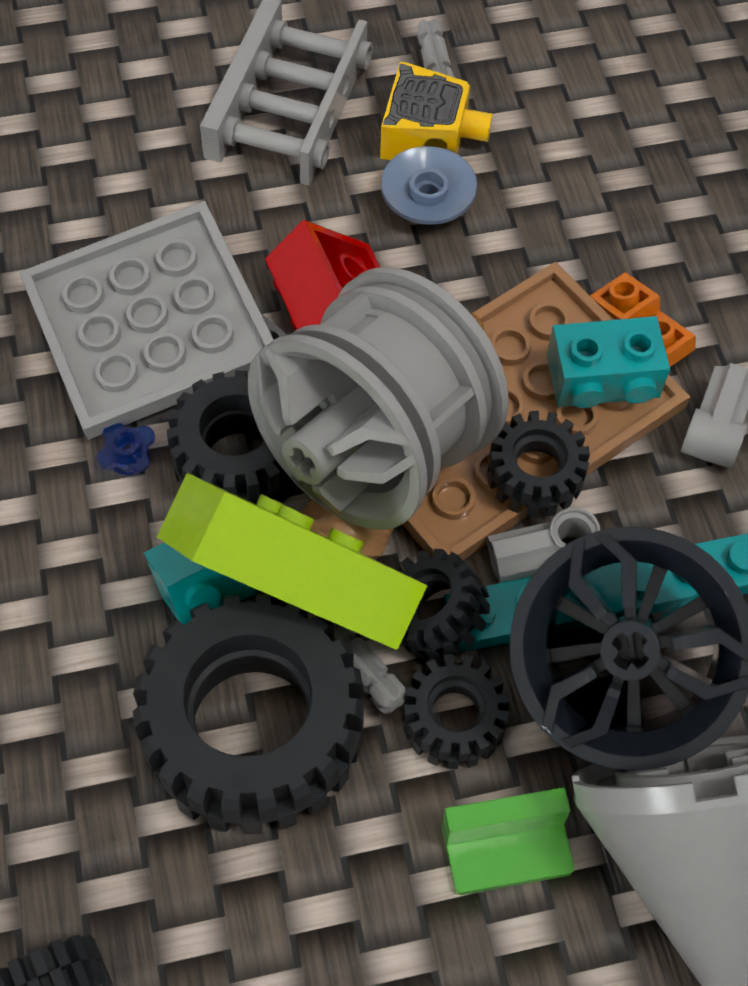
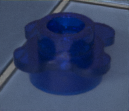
(126, 461)

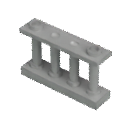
(256, 62)

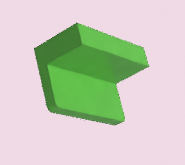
(508, 841)

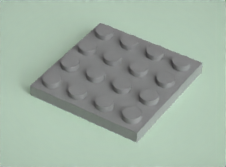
(145, 317)

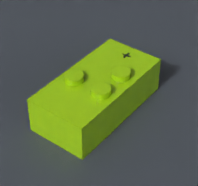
(281, 556)

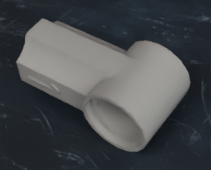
(718, 425)
(523, 550)

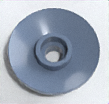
(429, 185)

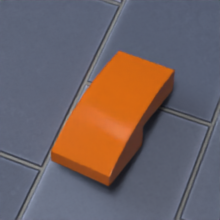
(631, 299)

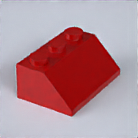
(314, 268)

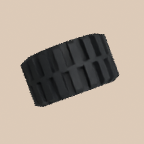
(206, 417)

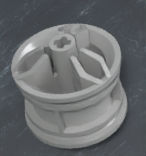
(379, 396)

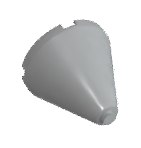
(683, 849)

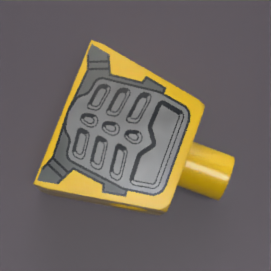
(429, 111)

